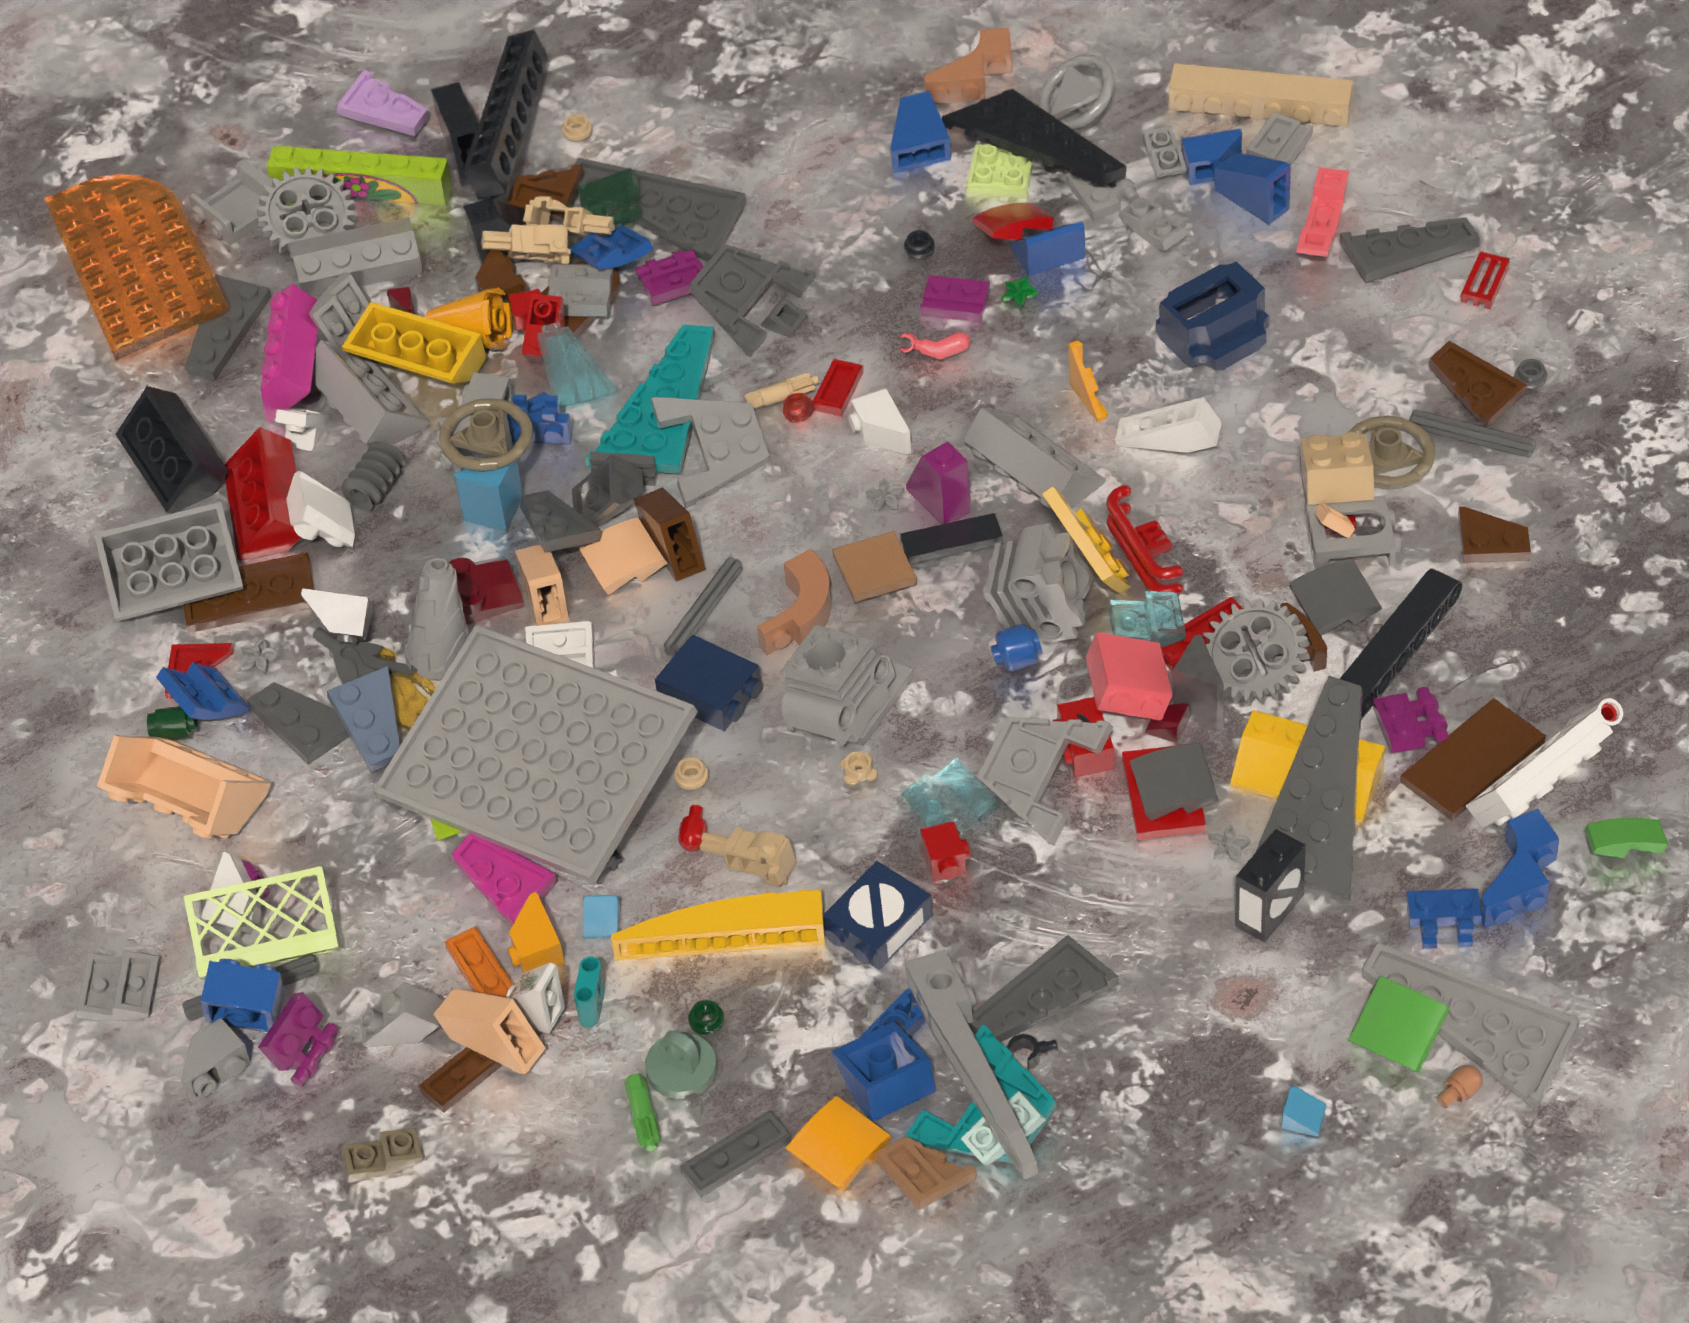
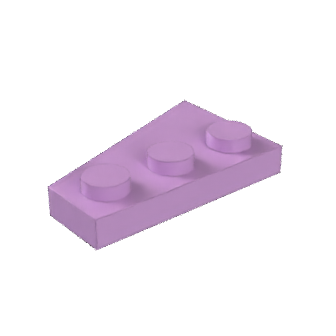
(380, 106)

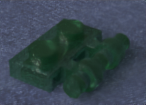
(610, 193)

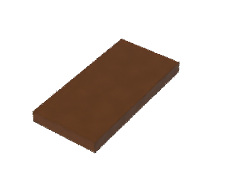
(268, 591)
(1472, 758)

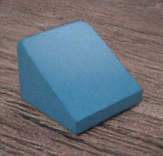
(600, 916)
(1303, 1112)

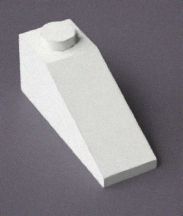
(1174, 428)

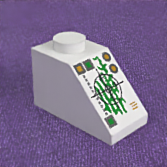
(539, 997)

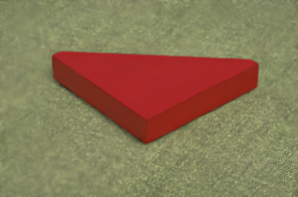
(207, 654)

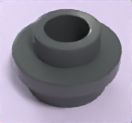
(1531, 373)

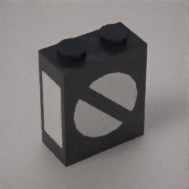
(1270, 885)

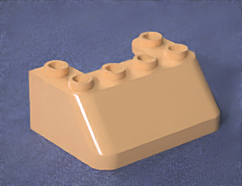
(182, 780)

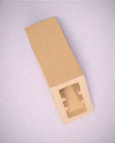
(542, 585)
(490, 1027)

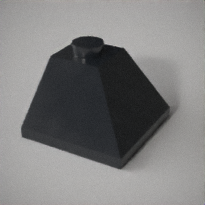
(491, 216)

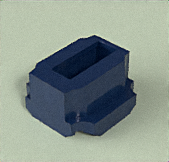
(1223, 331)

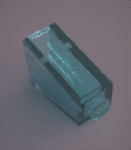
(570, 368)

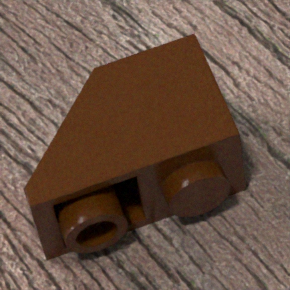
(499, 272)

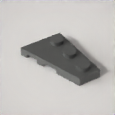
(556, 522)
(299, 721)

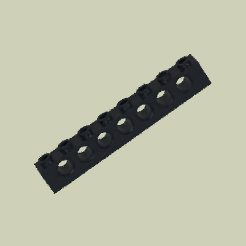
(506, 115)

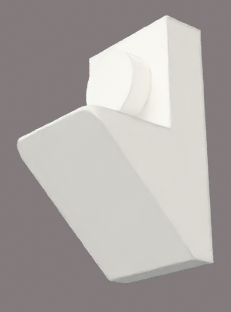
(303, 426)

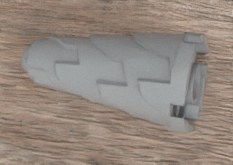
(437, 621)

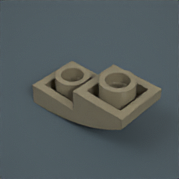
(379, 1158)

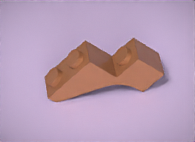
(964, 77)

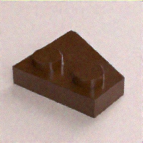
(558, 185)
(1491, 538)

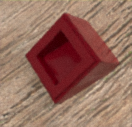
(401, 299)
(1172, 723)

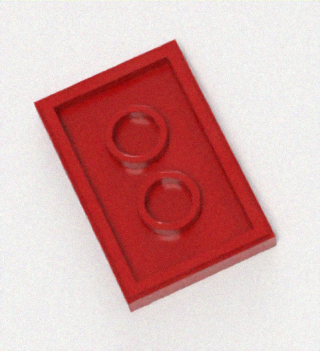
(1169, 825)

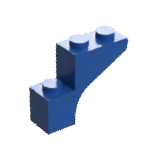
(1522, 883)

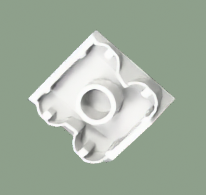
(319, 512)

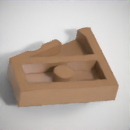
(922, 1171)

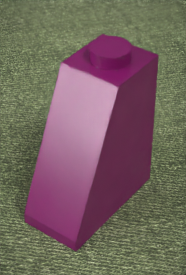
(942, 484)

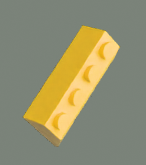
(416, 344)
(1270, 749)

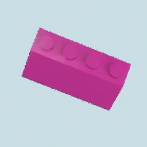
(288, 351)

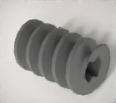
(373, 475)

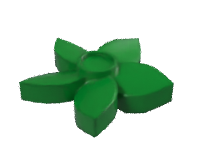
(1019, 290)

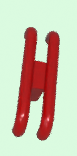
(1141, 544)

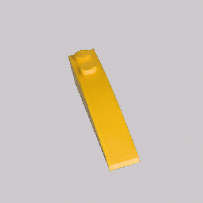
(727, 926)

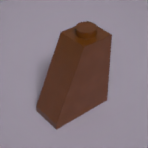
(671, 531)

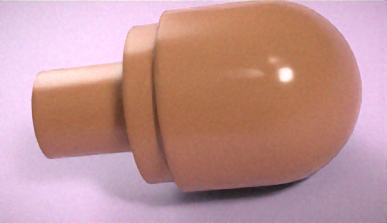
(1461, 1086)

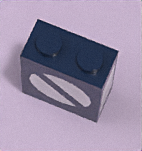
(877, 915)

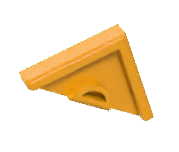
(1083, 381)

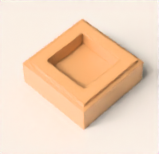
(1334, 520)

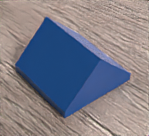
(1051, 248)

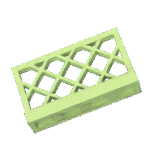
(276, 950)

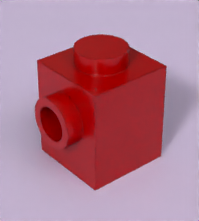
(944, 851)

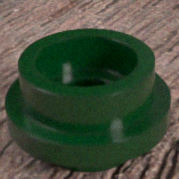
(702, 1010)

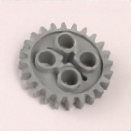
(300, 190)
(1283, 638)

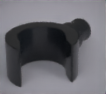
(1038, 1049)

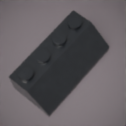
(170, 450)

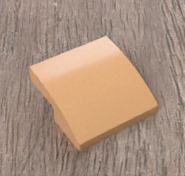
(622, 554)

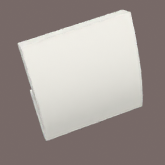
(564, 639)

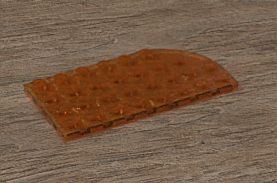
(135, 259)

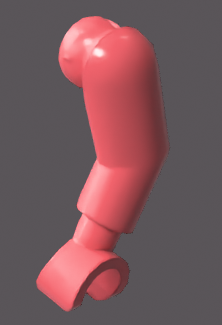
(940, 349)

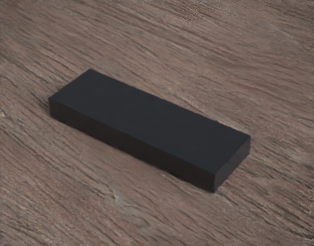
(951, 538)

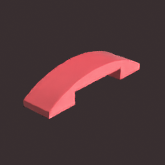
(1324, 212)

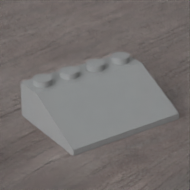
(168, 561)

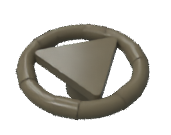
(485, 434)
(1391, 453)

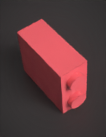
(1128, 676)

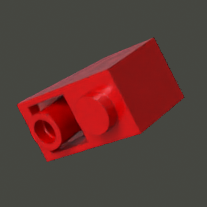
(542, 312)

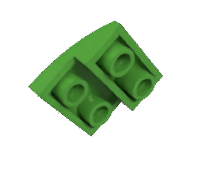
(1399, 1024)

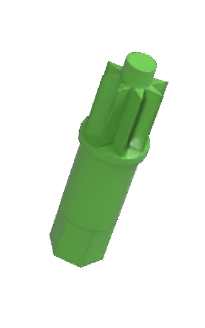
(642, 1112)

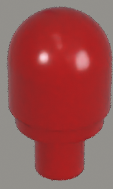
(692, 829)

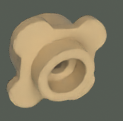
(855, 761)

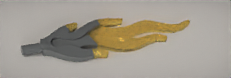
(365, 658)

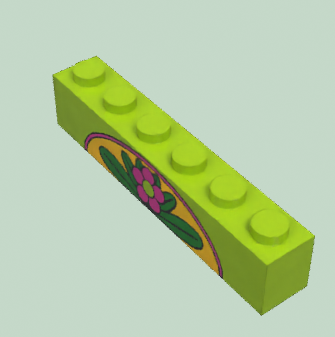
(370, 174)

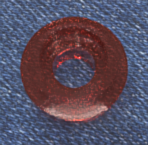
(797, 407)

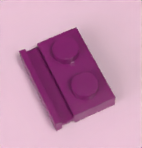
(955, 298)

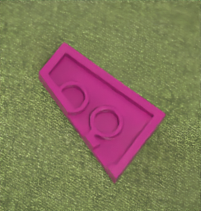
(501, 875)

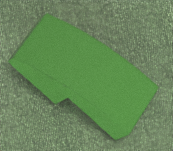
(1620, 835)

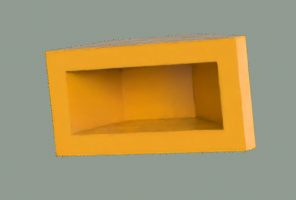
(534, 938)

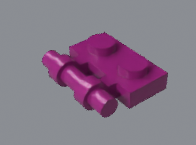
(669, 276)
(1400, 722)
(291, 1032)

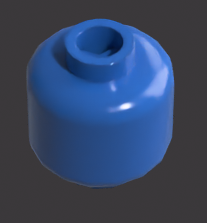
(1016, 647)

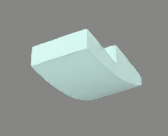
(983, 1141)

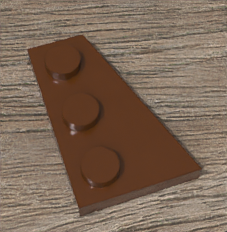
(1476, 383)

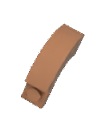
(810, 583)

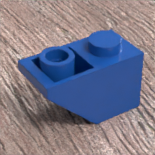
(1207, 151)

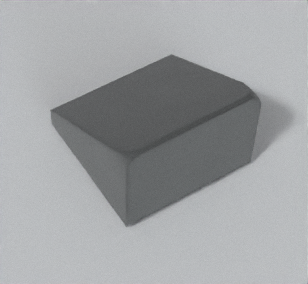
(784, 318)

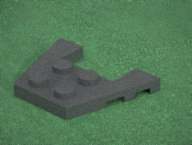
(734, 283)

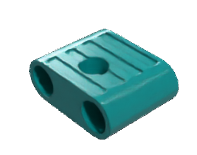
(589, 991)

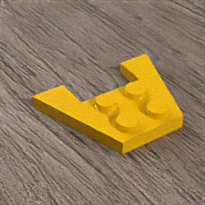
(1090, 541)

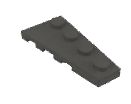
(1390, 252)
(221, 335)
(1044, 989)

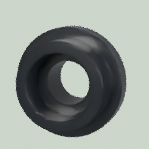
(919, 244)

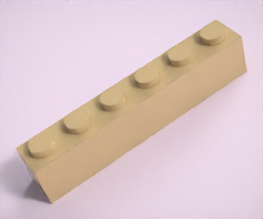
(1260, 94)

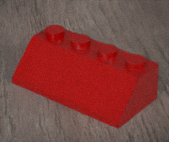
(257, 495)

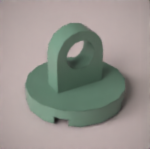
(681, 1065)

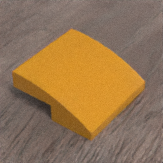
(838, 1142)

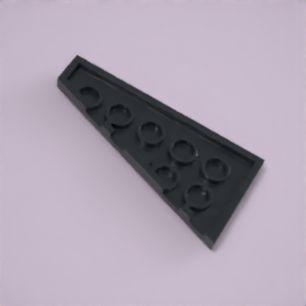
(1029, 130)

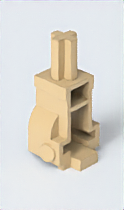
(577, 219)
(531, 242)
(757, 854)

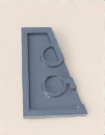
(368, 716)

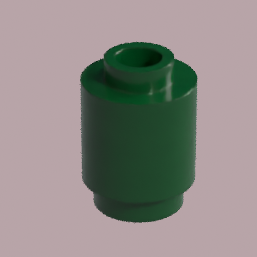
(171, 724)

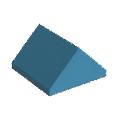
(489, 496)

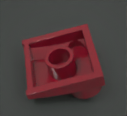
(486, 588)

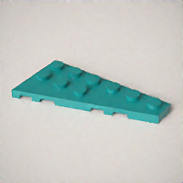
(675, 376)

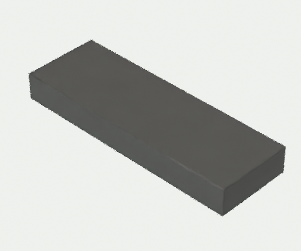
(736, 1153)

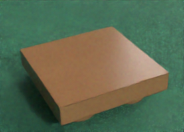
(874, 566)

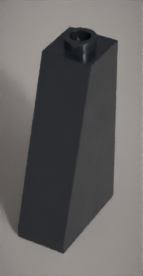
(456, 124)

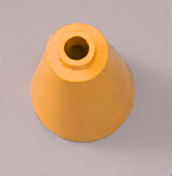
(481, 314)

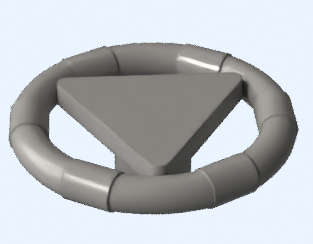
(1078, 91)

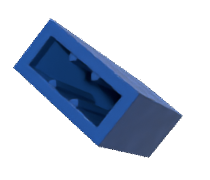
(918, 134)
(1255, 185)

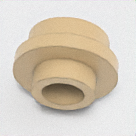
(576, 127)
(689, 767)

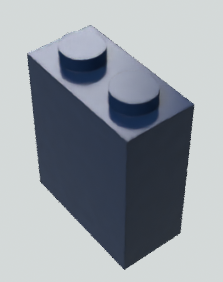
(710, 680)

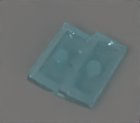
(1153, 619)
(949, 797)

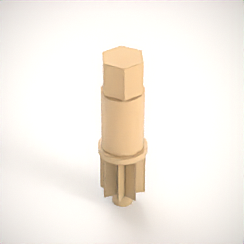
(780, 391)

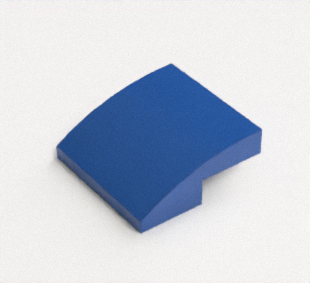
(612, 250)
(202, 692)

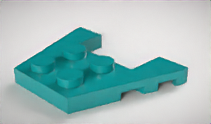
(1011, 1076)

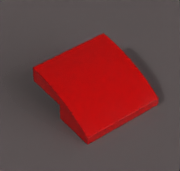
(1010, 219)

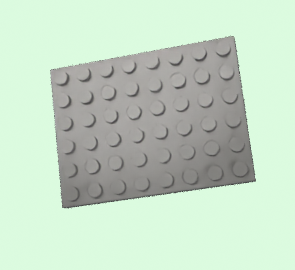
(535, 753)

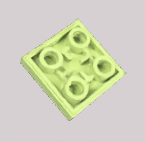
(999, 173)

